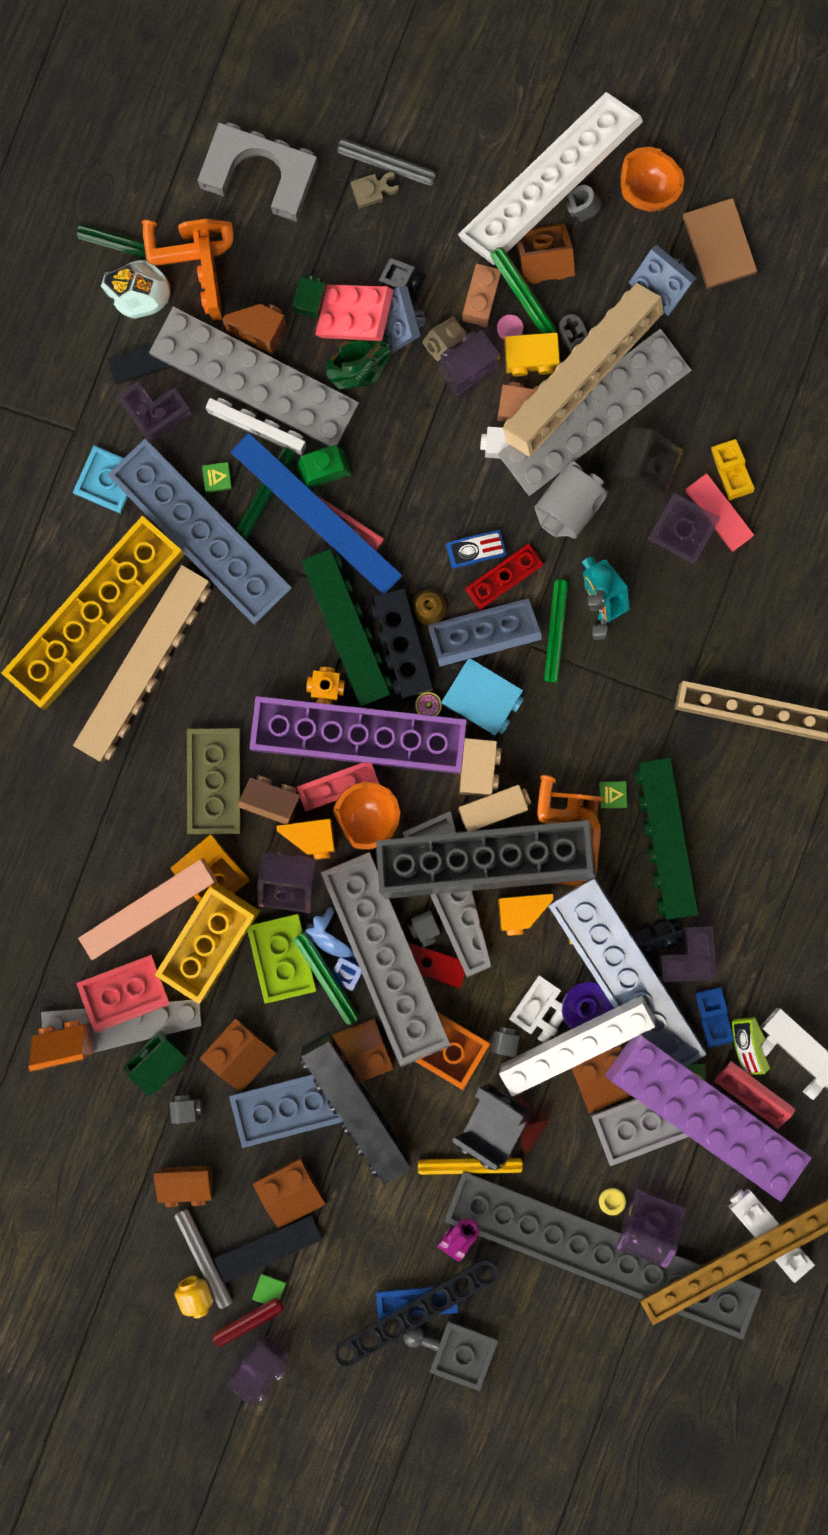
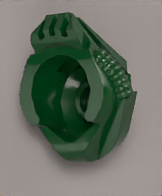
(354, 367)

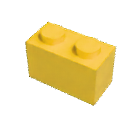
(531, 353)

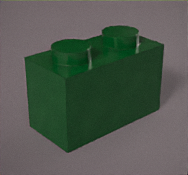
(155, 1063)

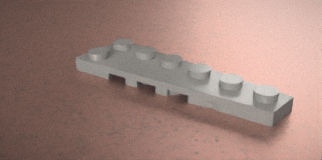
(457, 908)
(168, 1019)

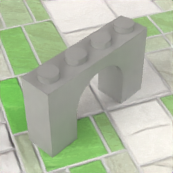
(233, 145)

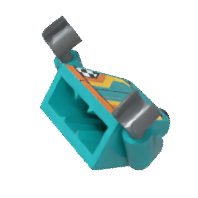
(606, 593)

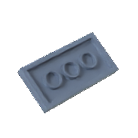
(484, 632)
(281, 1111)

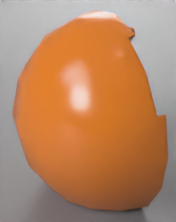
(651, 179)
(367, 814)

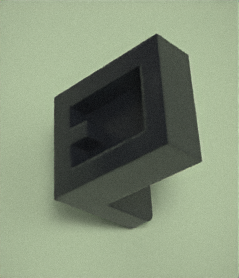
(402, 274)

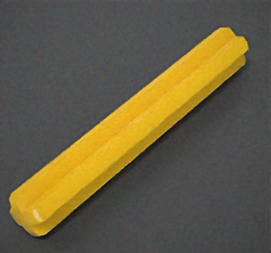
(470, 1166)

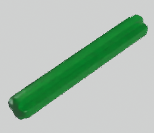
(522, 291)
(556, 631)
(326, 978)

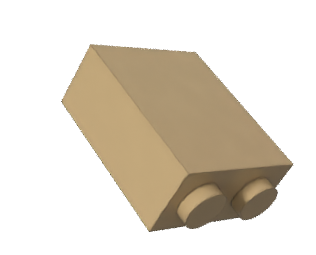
(494, 808)

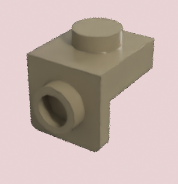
(443, 337)

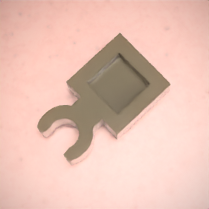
(369, 190)

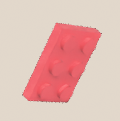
(354, 312)
(122, 994)

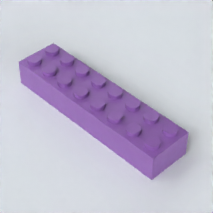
(358, 735)
(708, 1116)

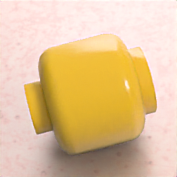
(194, 1297)

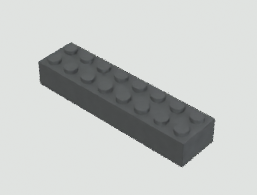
(486, 859)

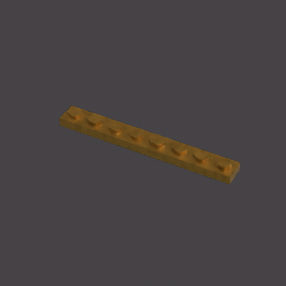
(737, 1263)

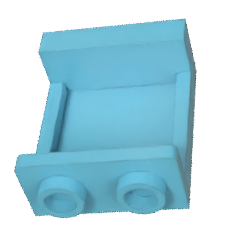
(483, 697)

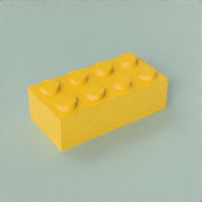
(207, 942)

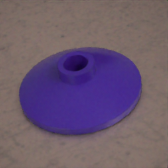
(586, 992)

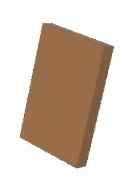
(719, 243)

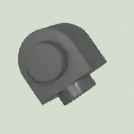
(583, 202)
(425, 928)
(505, 1042)
(185, 1110)

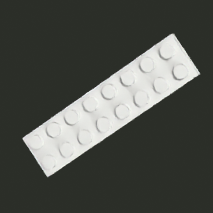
(551, 176)

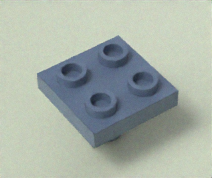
(664, 277)
(402, 320)

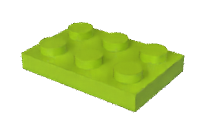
(278, 960)

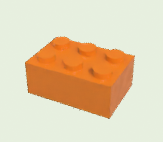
(461, 1058)

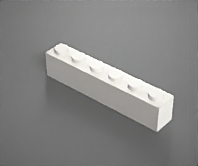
(577, 1045)

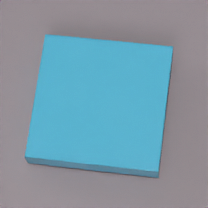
(96, 484)

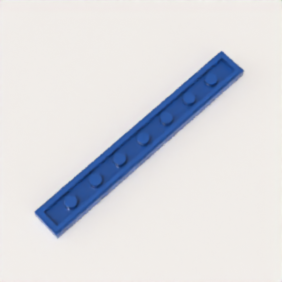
(316, 514)

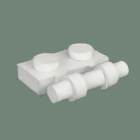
(535, 1005)

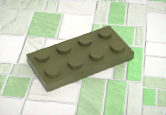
(213, 781)

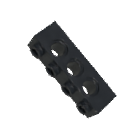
(397, 603)

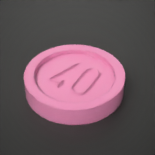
(509, 326)

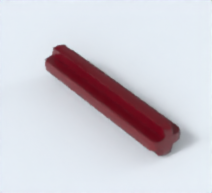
(248, 1322)

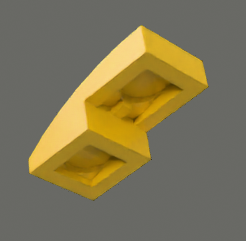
(732, 469)

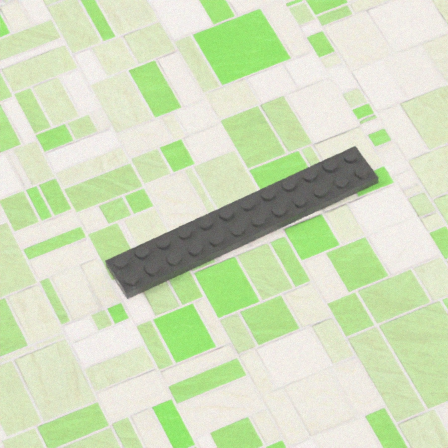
(589, 1250)

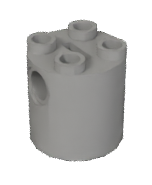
(570, 501)

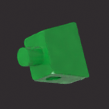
(323, 466)

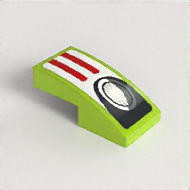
(747, 1044)

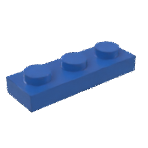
(392, 1299)

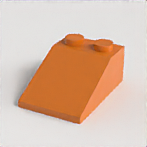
(60, 1046)

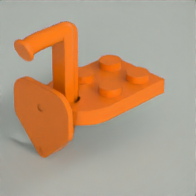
(202, 249)
(570, 814)

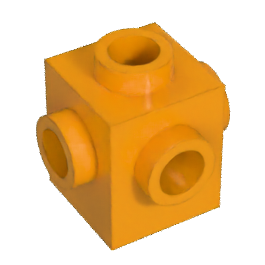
(332, 693)

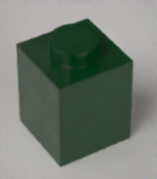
(309, 297)

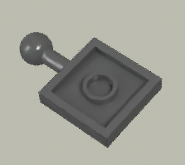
(460, 1355)

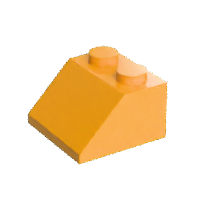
(312, 837)
(220, 862)
(521, 912)

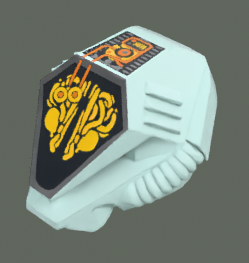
(137, 289)

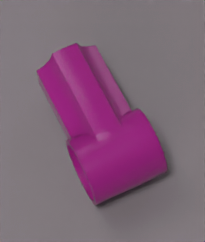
(459, 1239)

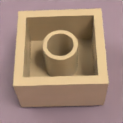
(478, 767)

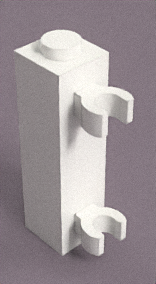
(798, 1045)
(759, 1220)

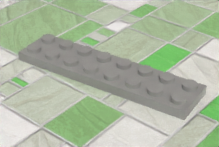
(253, 378)
(619, 396)
(385, 960)

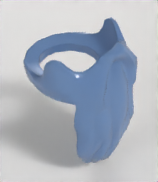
(323, 939)

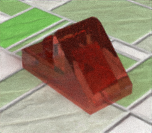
(532, 1130)

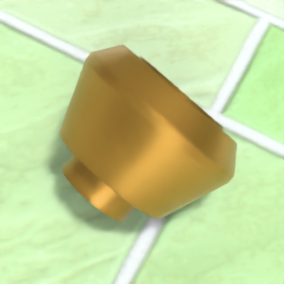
(420, 609)

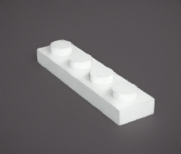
(247, 421)

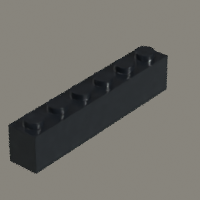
(356, 1108)

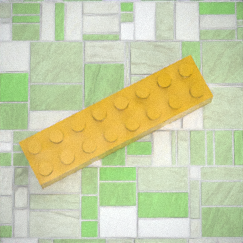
(93, 613)

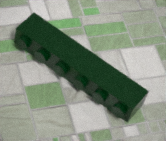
(345, 628)
(666, 839)

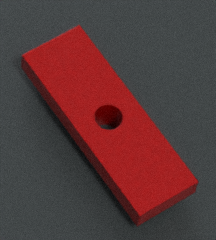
(491, 587)
(442, 968)

